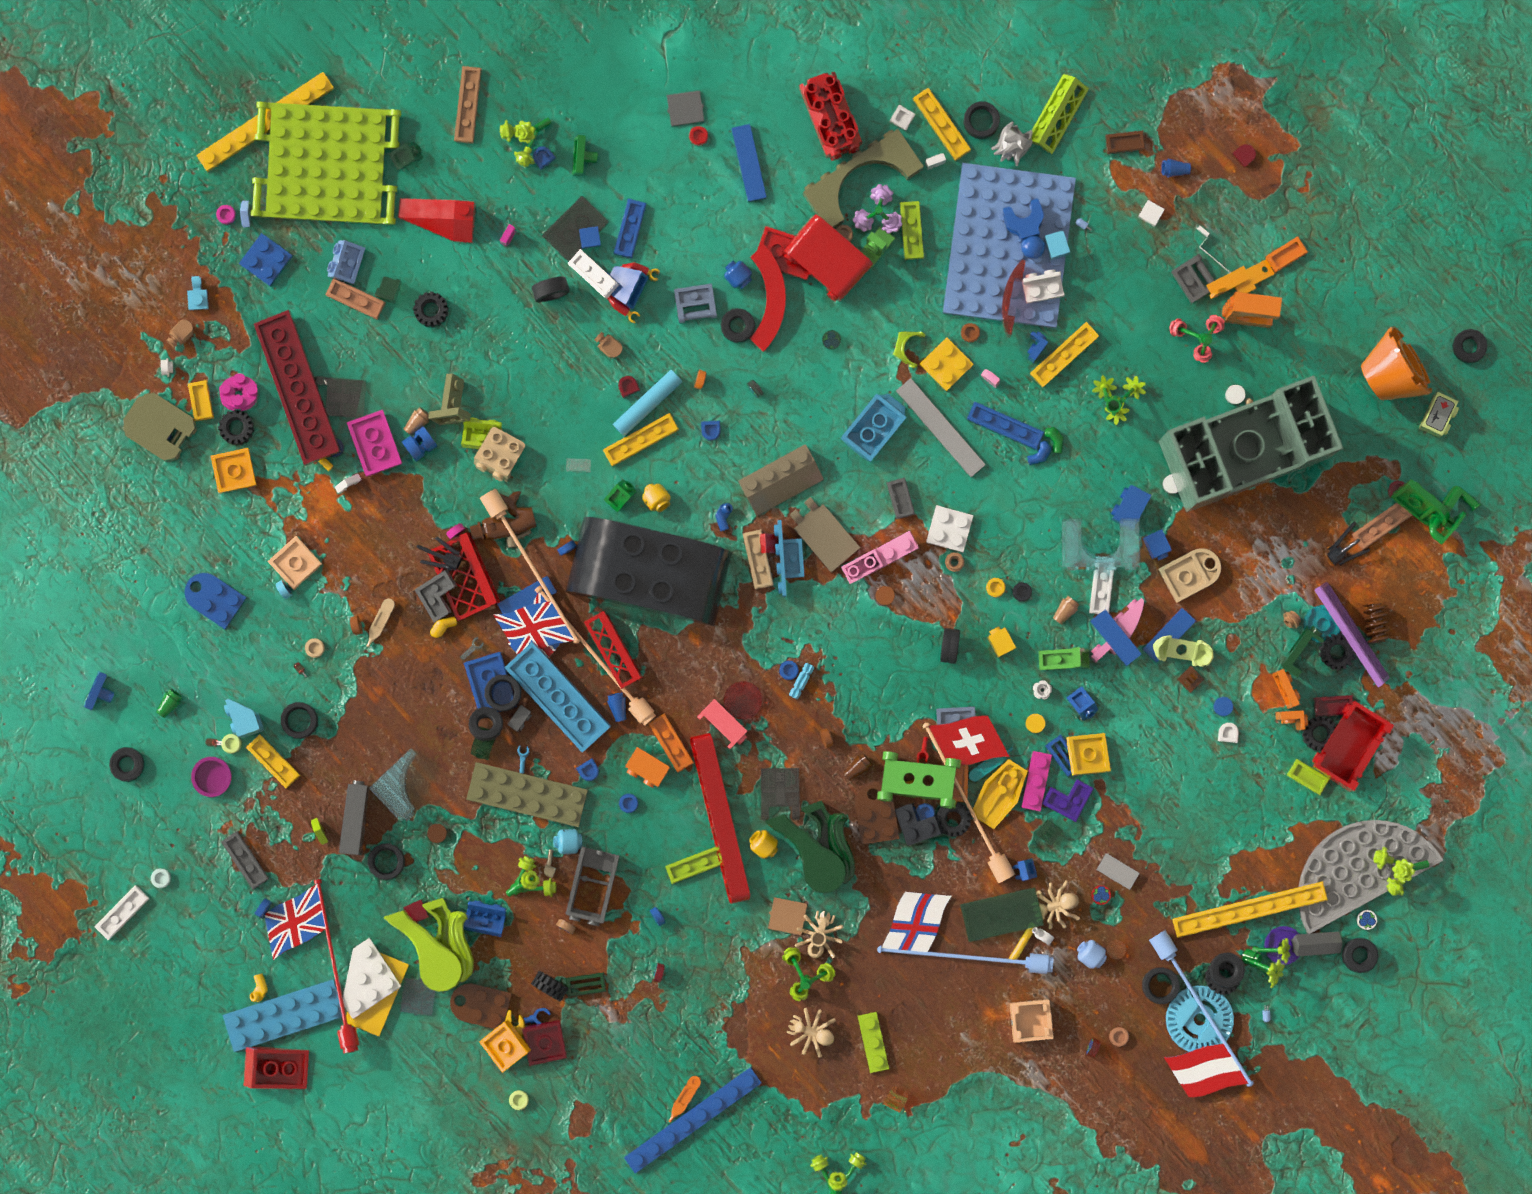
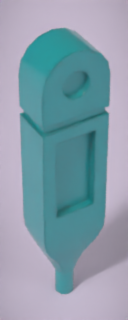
(986, 767)

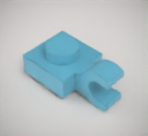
(197, 297)

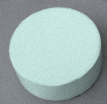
(161, 878)

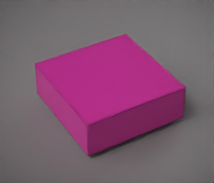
(508, 235)

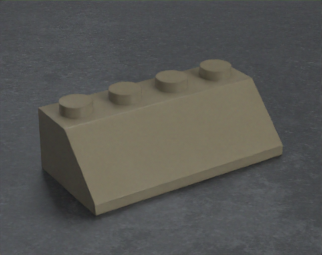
(780, 480)

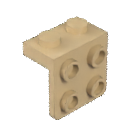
(498, 454)

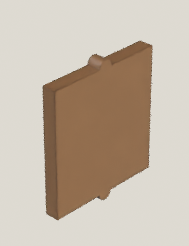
(787, 916)

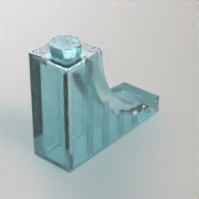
(392, 788)

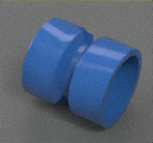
(412, 444)

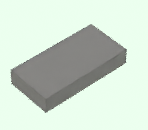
(1117, 871)

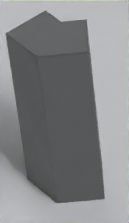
(1317, 943)

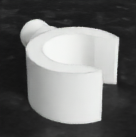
(1043, 935)

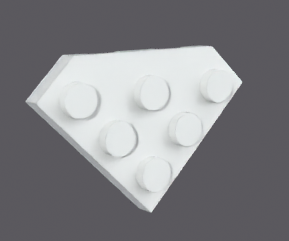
(367, 979)

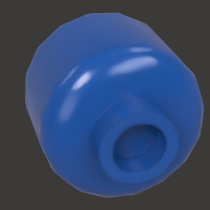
(738, 274)

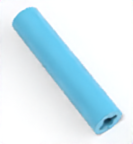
(647, 403)

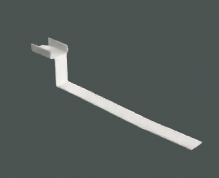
(1205, 233)

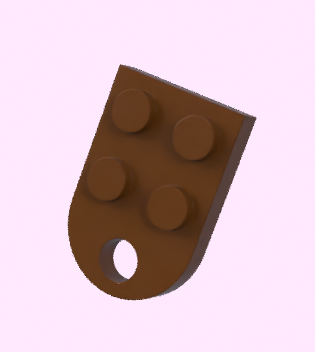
(875, 818)
(483, 1005)

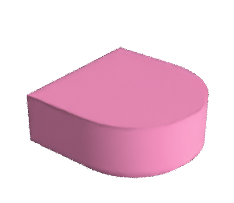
(990, 378)

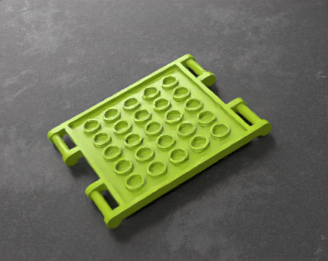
(326, 163)

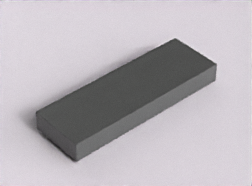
(245, 860)

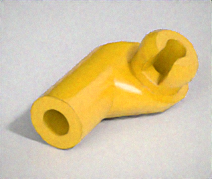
(441, 626)
(260, 990)

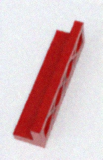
(619, 645)

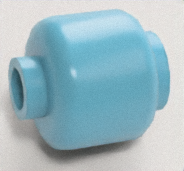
(567, 841)

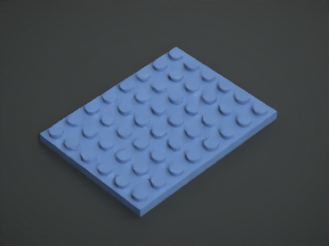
(988, 253)

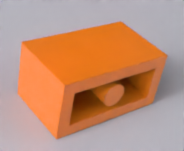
(647, 767)

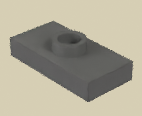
(900, 498)

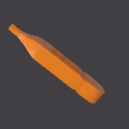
(685, 1097)

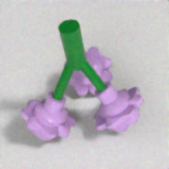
(891, 222)

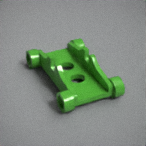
(941, 789)

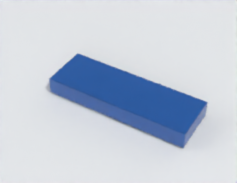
(630, 228)
(525, 597)
(1175, 627)
(1115, 637)

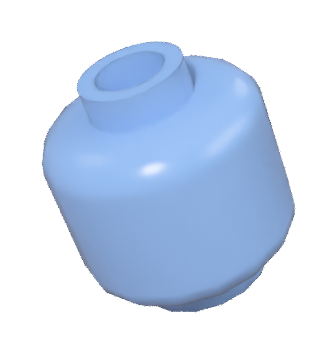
(1091, 954)

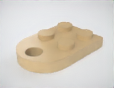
(1190, 574)

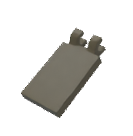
(824, 535)

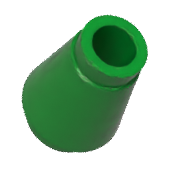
(168, 703)

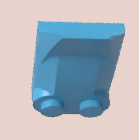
(874, 426)

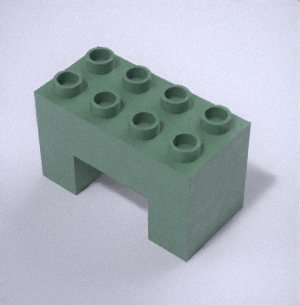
(1250, 444)

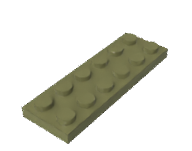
(527, 794)

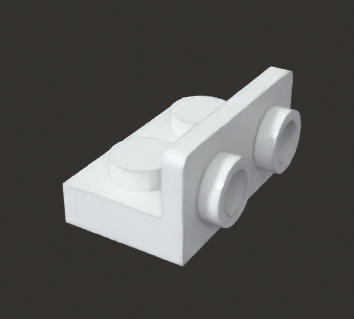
(1043, 286)

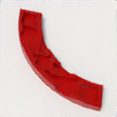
(775, 295)

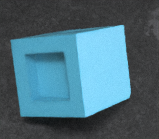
(1056, 245)

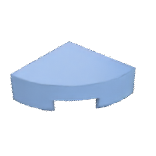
(245, 213)

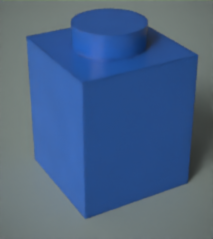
(1157, 545)

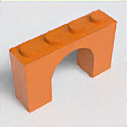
(1252, 309)

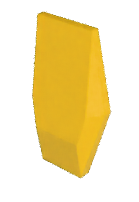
(1000, 793)

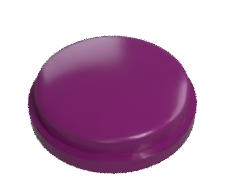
(211, 776)

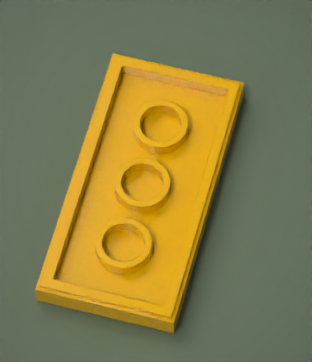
(375, 1017)

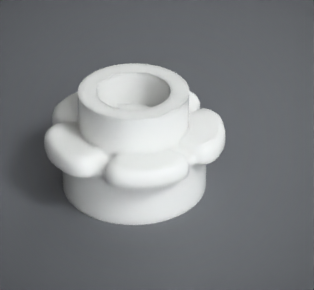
(166, 367)
(1047, 690)

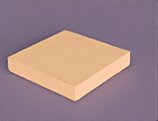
(295, 562)

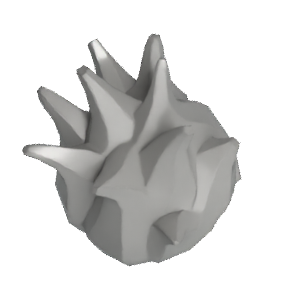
(1013, 143)

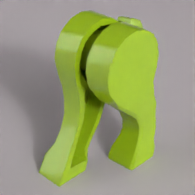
(443, 958)

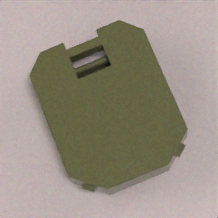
(152, 423)

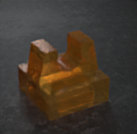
(894, 1100)

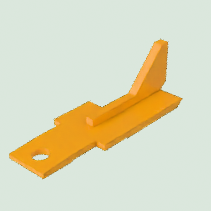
(1242, 279)

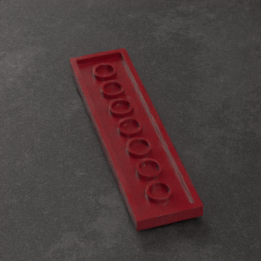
(297, 387)

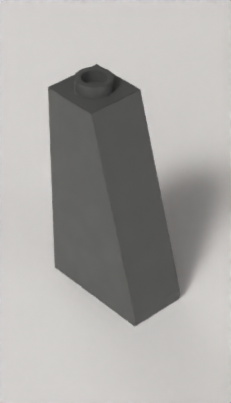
(354, 819)

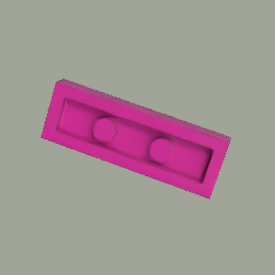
(1036, 781)

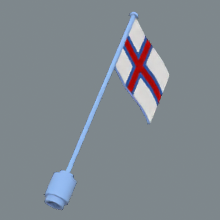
(917, 925)

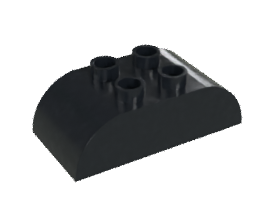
(649, 570)

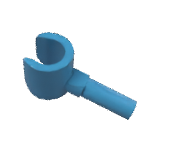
(522, 759)

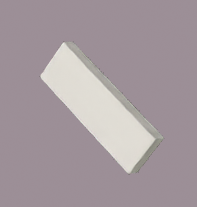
(593, 274)
(1101, 590)
(122, 912)

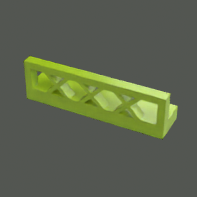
(1055, 110)

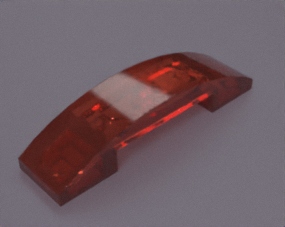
(1007, 320)

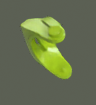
(899, 348)

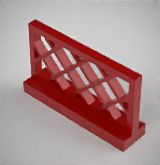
(480, 574)

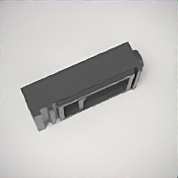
(596, 860)

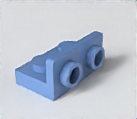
(345, 261)

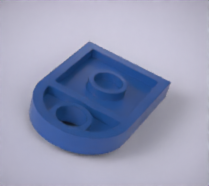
(215, 599)

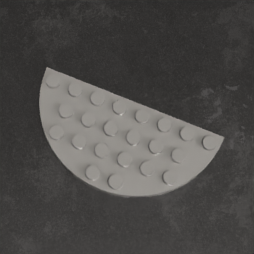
(1348, 867)

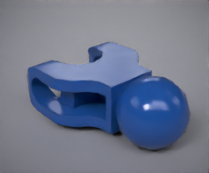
(1027, 229)

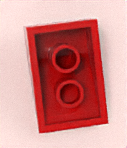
(276, 1068)

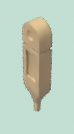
(381, 620)

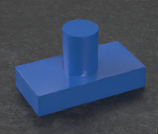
(98, 691)

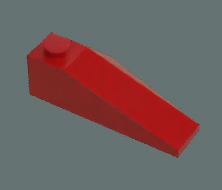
(443, 217)

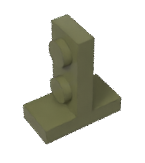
(451, 403)

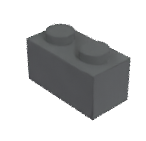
(519, 718)

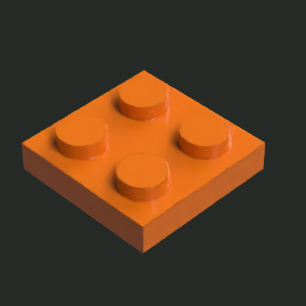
(1283, 681)

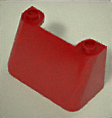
(827, 257)
(1351, 745)

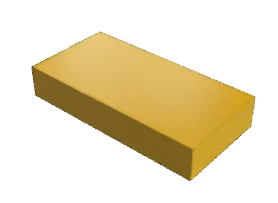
(201, 400)

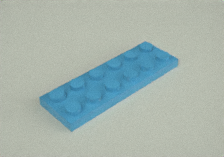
(557, 696)
(283, 1015)

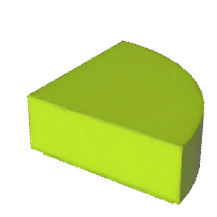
(319, 832)

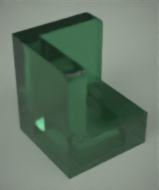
(388, 289)

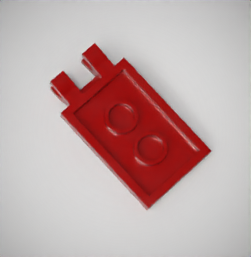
(776, 242)

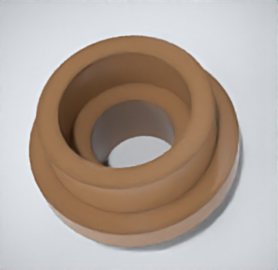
(959, 557)
(1291, 619)

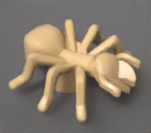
(1058, 904)
(818, 938)
(814, 1033)

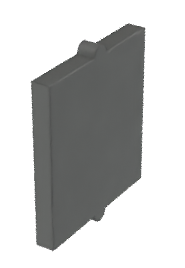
(685, 108)

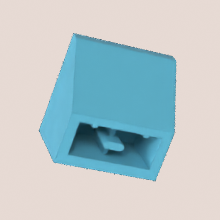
(245, 720)

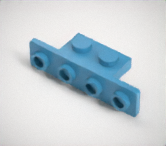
(791, 558)

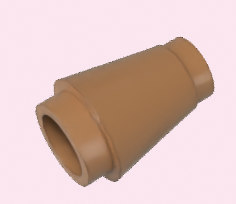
(417, 420)
(1066, 609)

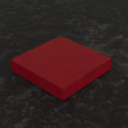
(545, 1042)

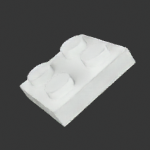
(949, 529)

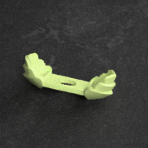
(1197, 652)

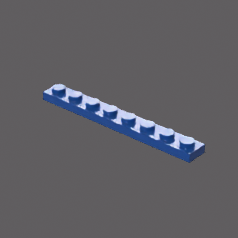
(692, 1120)

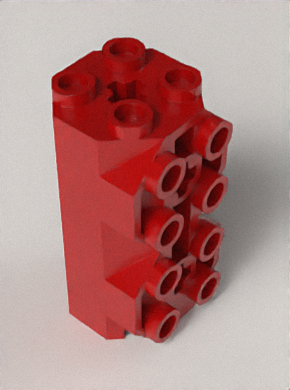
(831, 115)

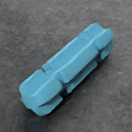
(801, 681)

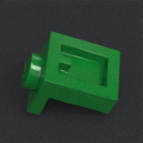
(620, 495)

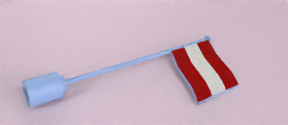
(1209, 1066)

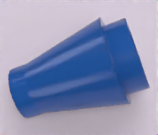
(1175, 168)
(618, 706)

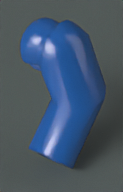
(1042, 454)
(722, 514)

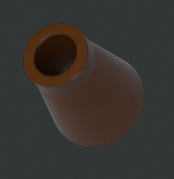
(859, 766)

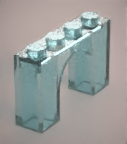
(1076, 555)

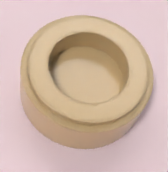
(314, 648)

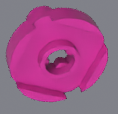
(238, 383)

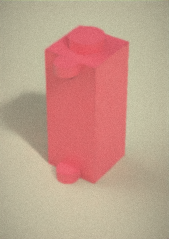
(724, 723)

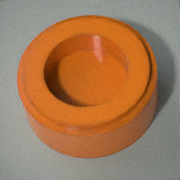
(700, 379)

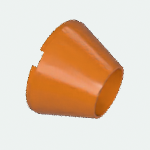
(1395, 369)

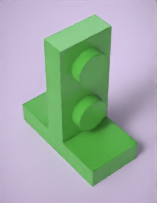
(877, 244)
(1064, 659)

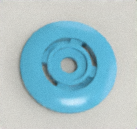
(1182, 1013)

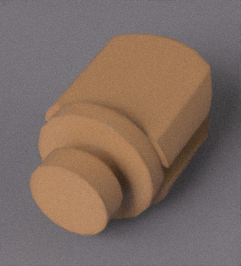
(180, 333)
(609, 345)

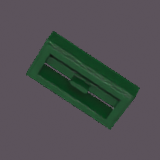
(602, 983)

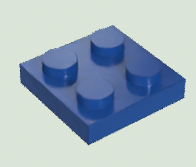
(265, 259)

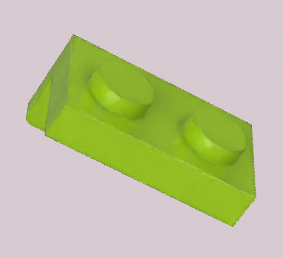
(476, 431)

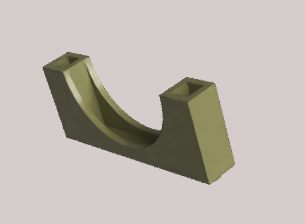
(890, 151)

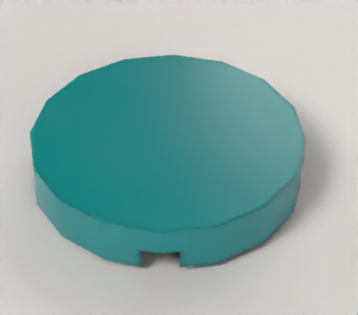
(1321, 619)

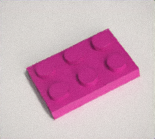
(374, 443)

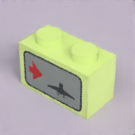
(1439, 414)

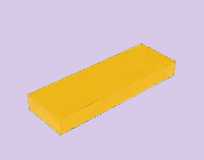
(273, 761)

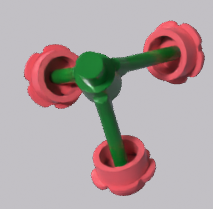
(1202, 352)

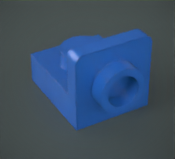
(1036, 350)
(1083, 703)

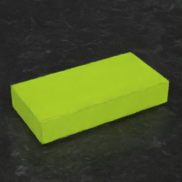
(1308, 777)

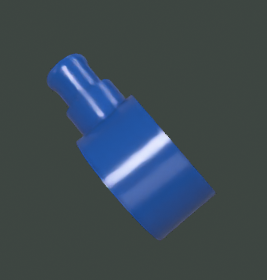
(533, 1018)

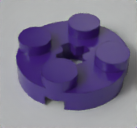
(1275, 937)

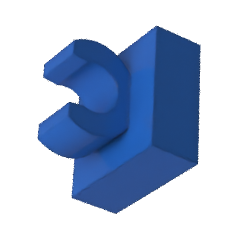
(1026, 868)

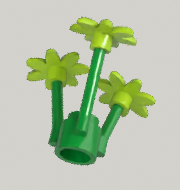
(1115, 403)
(1254, 959)

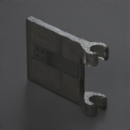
(344, 396)
(780, 789)

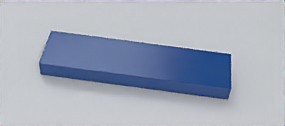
(748, 163)
(1005, 425)

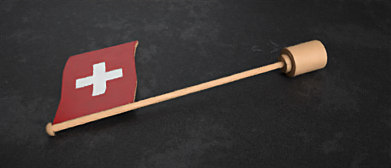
(972, 742)

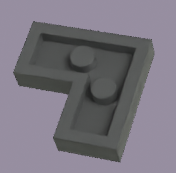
(431, 595)

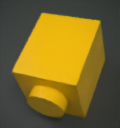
(1001, 641)

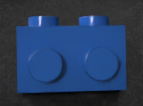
(485, 918)

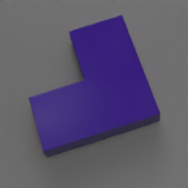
(1070, 805)

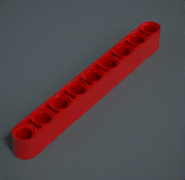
(720, 818)

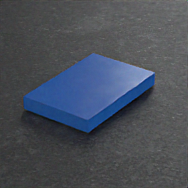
(480, 672)

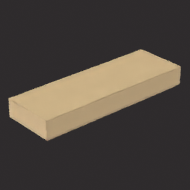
(758, 561)

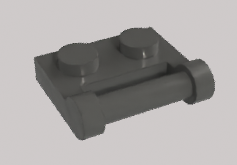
(1189, 280)

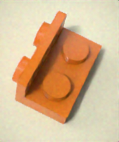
(1297, 717)

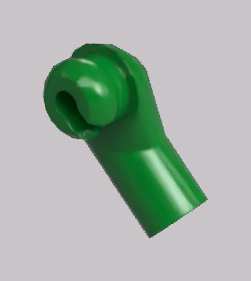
(1056, 437)

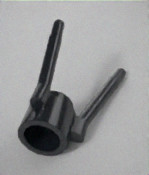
(1337, 555)
(451, 560)

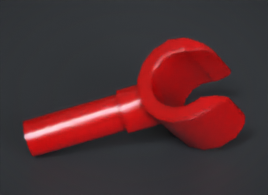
(923, 753)

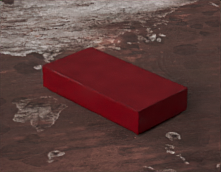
(1331, 705)

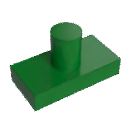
(581, 156)

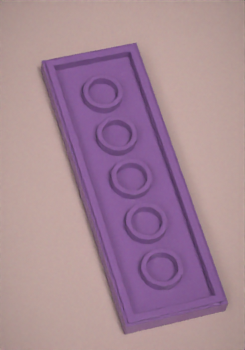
(1352, 634)

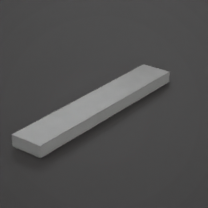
(940, 427)

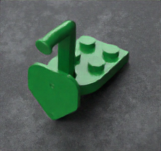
(1430, 510)

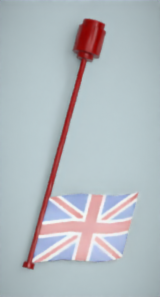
(297, 923)

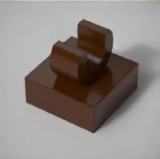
(1190, 679)

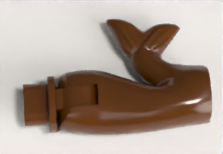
(492, 528)

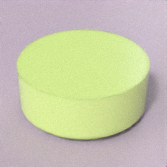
(231, 743)
(518, 1100)

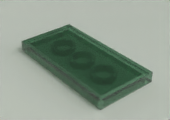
(1002, 914)

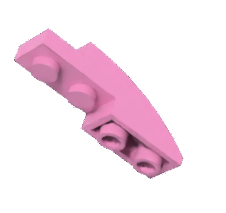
(880, 557)
(1126, 622)

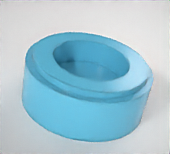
(283, 589)

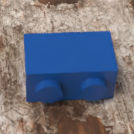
(1132, 504)

